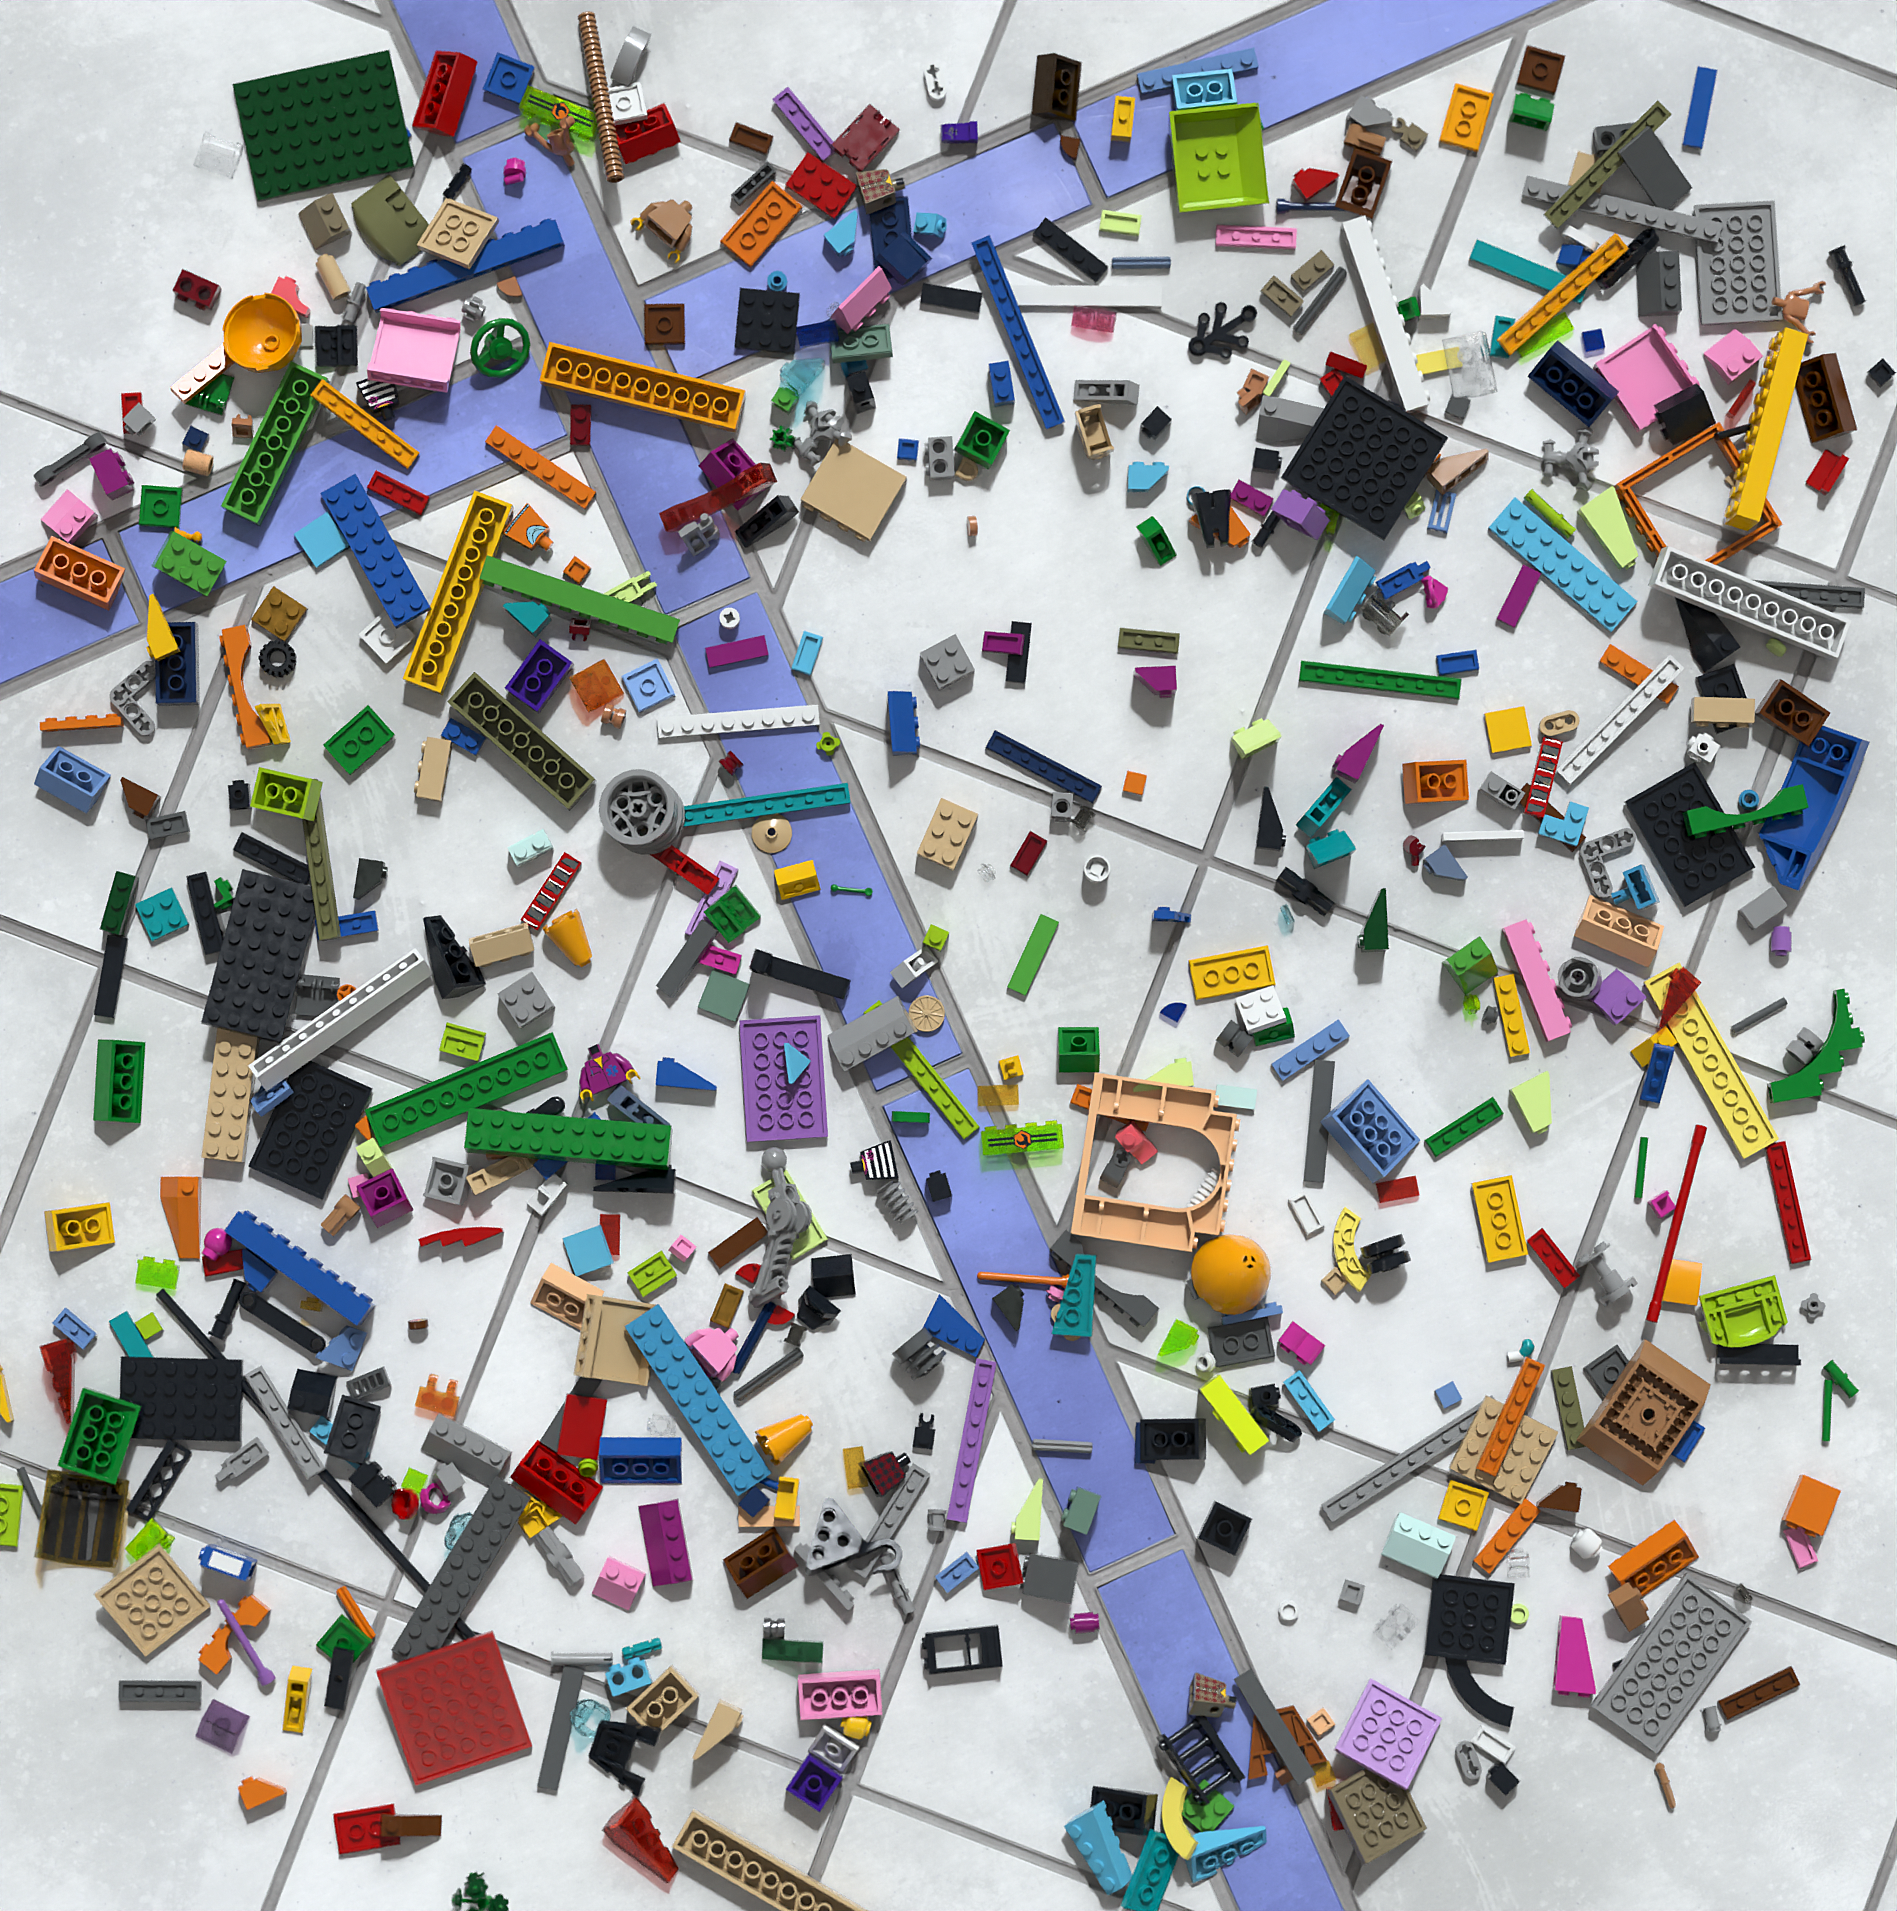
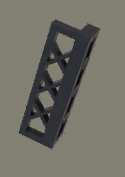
(1759, 1354)
(152, 1475)

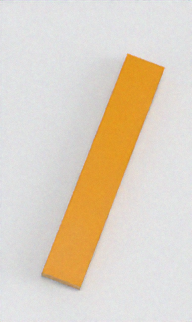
(364, 424)

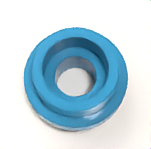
(777, 287)
(1755, 799)

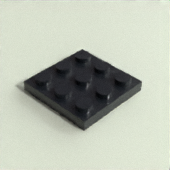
(767, 320)

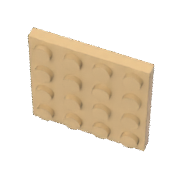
(1521, 1460)
(152, 1599)

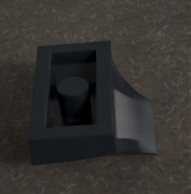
(815, 1309)

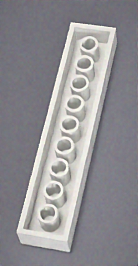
(1749, 603)

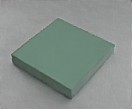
(723, 995)

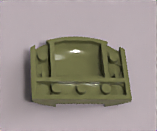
(389, 221)

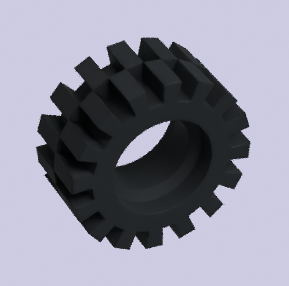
(286, 667)

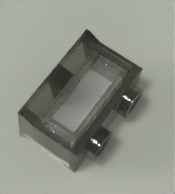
(1382, 613)

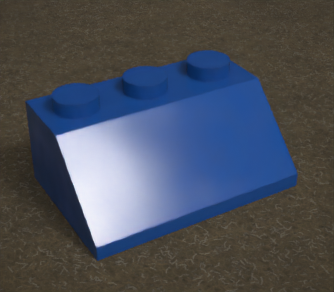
(903, 723)

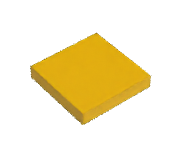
(1508, 729)
(1463, 1505)

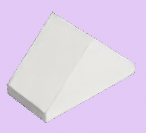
(1431, 306)

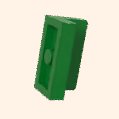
(1275, 1033)

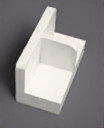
(547, 1194)

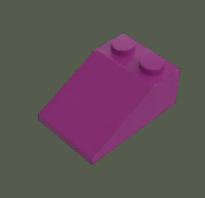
(1354, 759)

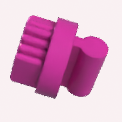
(514, 171)

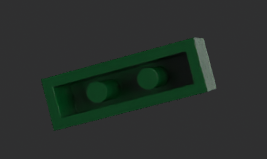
(119, 903)

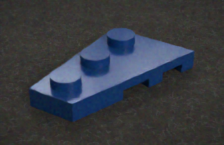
(952, 1328)

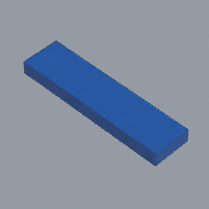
(1699, 107)

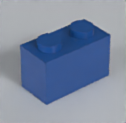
(1001, 383)

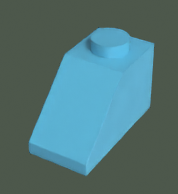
(842, 236)

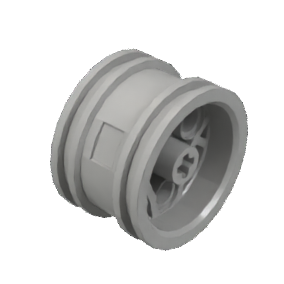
(642, 811)

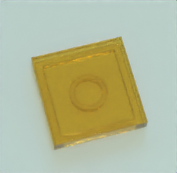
(1368, 346)

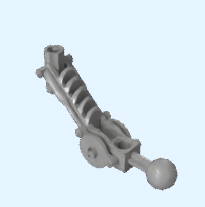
(786, 1219)

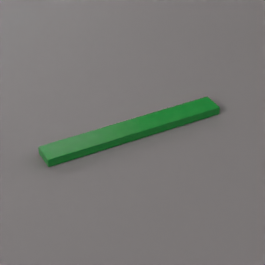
(1380, 680)

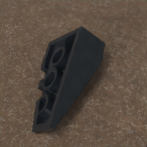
(1706, 634)
(451, 966)
(645, 1182)

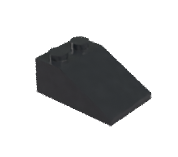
(1173, 1439)
(1129, 1809)

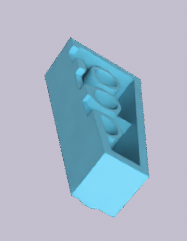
(1100, 1847)

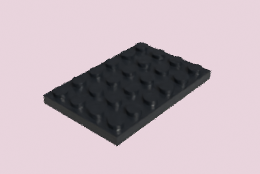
(1689, 863)
(311, 1129)
(184, 1397)

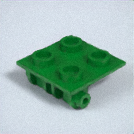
(214, 395)

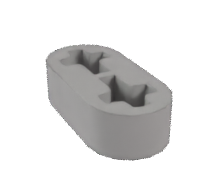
(1464, 1762)

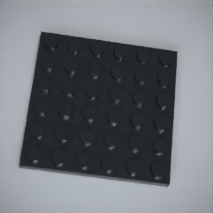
(1364, 458)

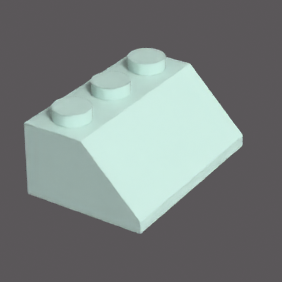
(1418, 1545)

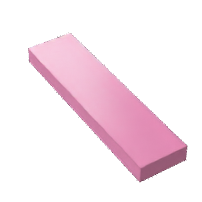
(1256, 237)

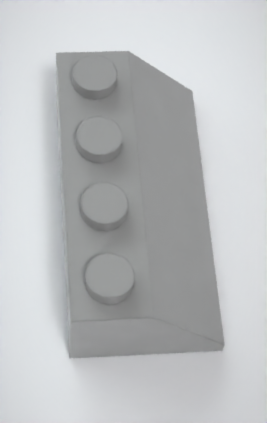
(871, 1033)
(466, 1449)

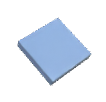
(648, 685)

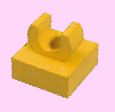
(1011, 1067)

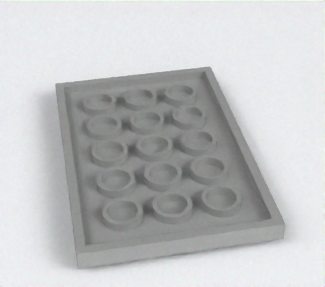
(1743, 268)

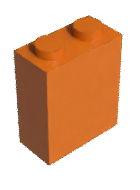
(1810, 1506)

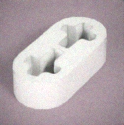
(939, 80)
(1579, 238)

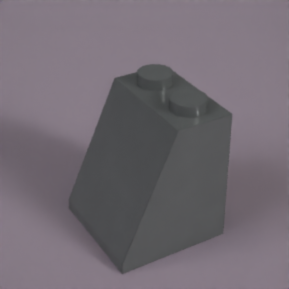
(1049, 1577)

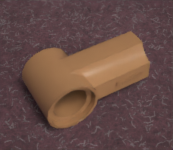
(1360, 138)
(344, 1211)

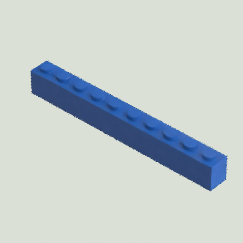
(444, 274)

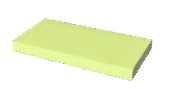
(808, 1239)

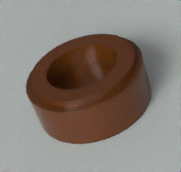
(417, 1324)

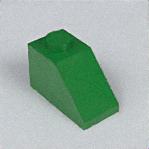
(1156, 540)

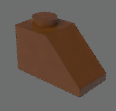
(139, 798)
(1563, 1497)

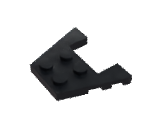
(614, 1747)

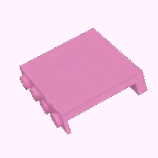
(414, 350)
(1645, 374)

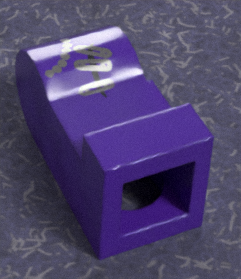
(959, 132)

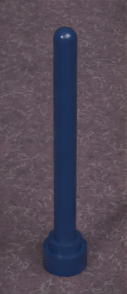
(1285, 206)

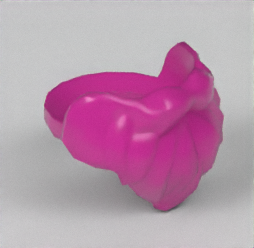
(1434, 591)
(428, 1505)

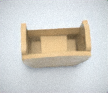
(1093, 432)

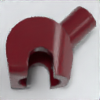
(1411, 847)

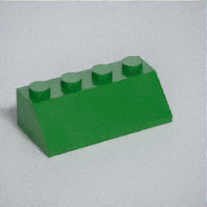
(119, 1081)

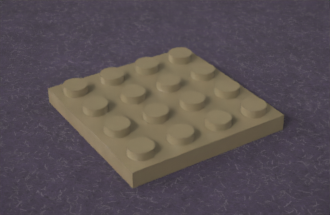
(1375, 1814)

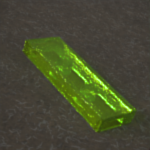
(1548, 333)

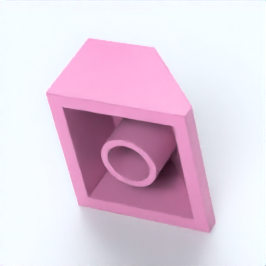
(1733, 355)
(69, 517)
(618, 1583)

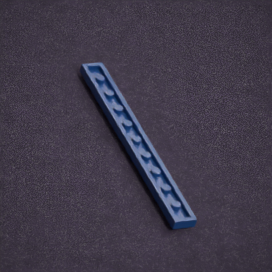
(1018, 332)

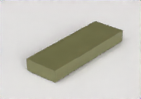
(1148, 640)

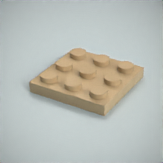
(458, 233)

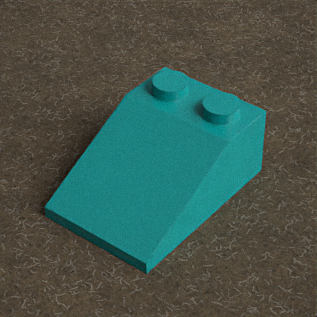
(1329, 849)

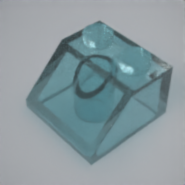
(801, 373)

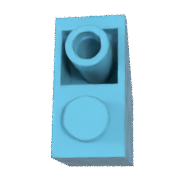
(1144, 477)

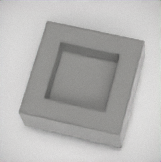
(1352, 1592)

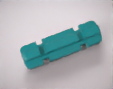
(642, 1648)

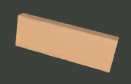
(765, 1518)

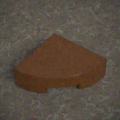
(1070, 145)

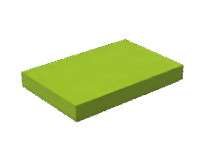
(10, 1513)

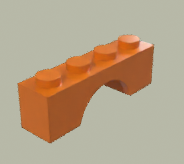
(217, 1654)

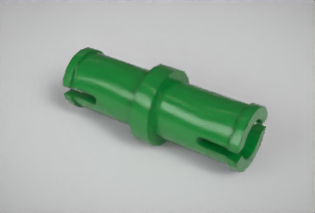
(1841, 1379)

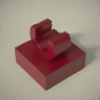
(580, 626)

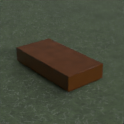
(751, 138)

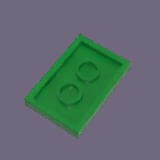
(359, 740)

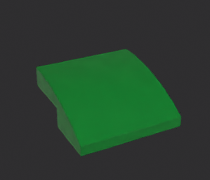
(732, 913)

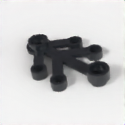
(1219, 333)

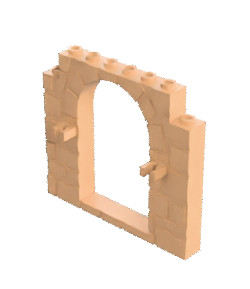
(1150, 1223)

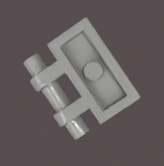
(695, 535)

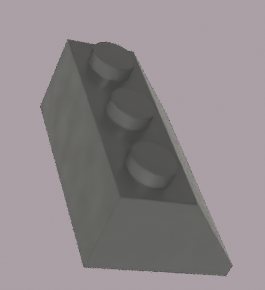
(1659, 284)

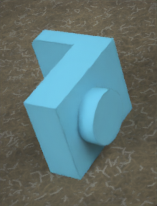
(930, 224)

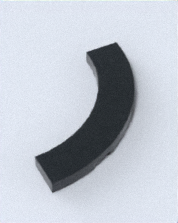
(1475, 1696)

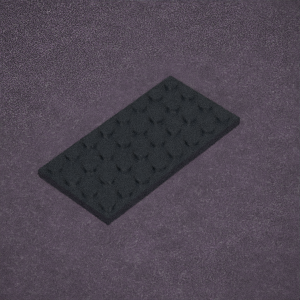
(260, 956)

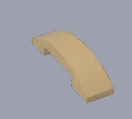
(498, 1173)

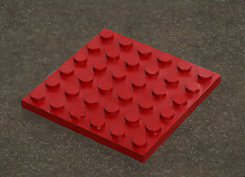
(454, 1707)

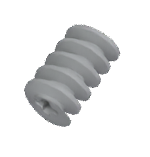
(897, 1201)

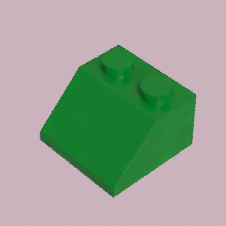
(1531, 111)
(1078, 1049)

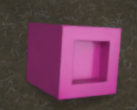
(1662, 1204)

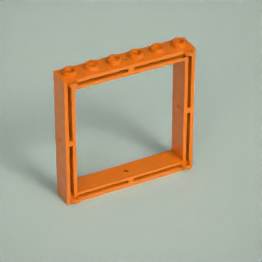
(1644, 524)

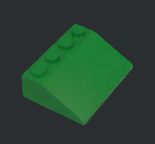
(99, 1435)

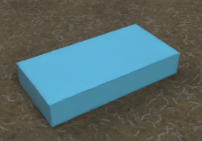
(807, 653)

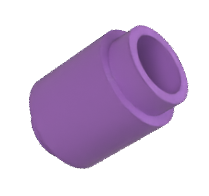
(1781, 940)

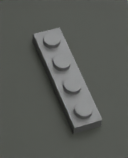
(830, 1581)

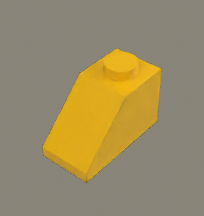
(1643, 1050)

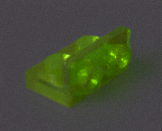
(157, 1273)
(148, 1538)

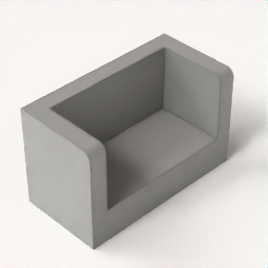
(1762, 908)

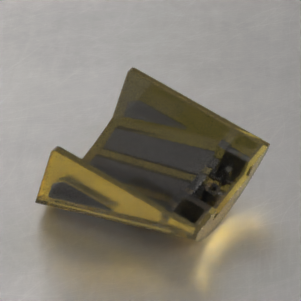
(81, 1520)

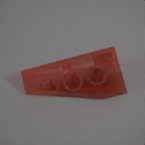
(60, 1361)
(635, 1835)

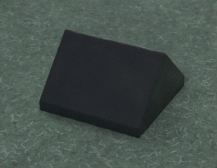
(833, 1275)

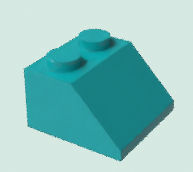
(529, 615)

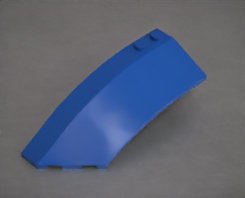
(1828, 775)

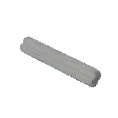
(1062, 1446)

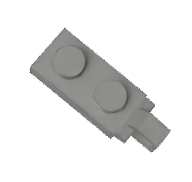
(242, 1460)

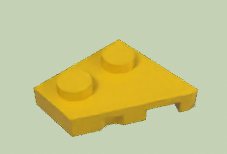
(274, 722)

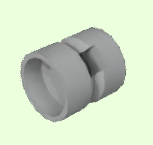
(1799, 1051)

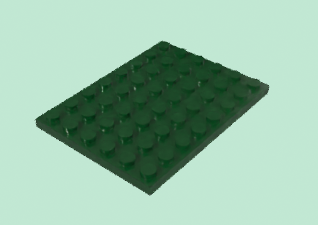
(323, 125)

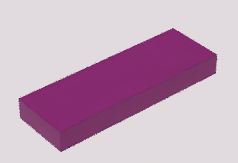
(1518, 596)
(737, 651)

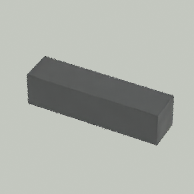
(751, 185)

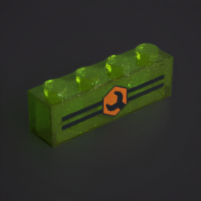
(553, 109)
(1022, 1139)

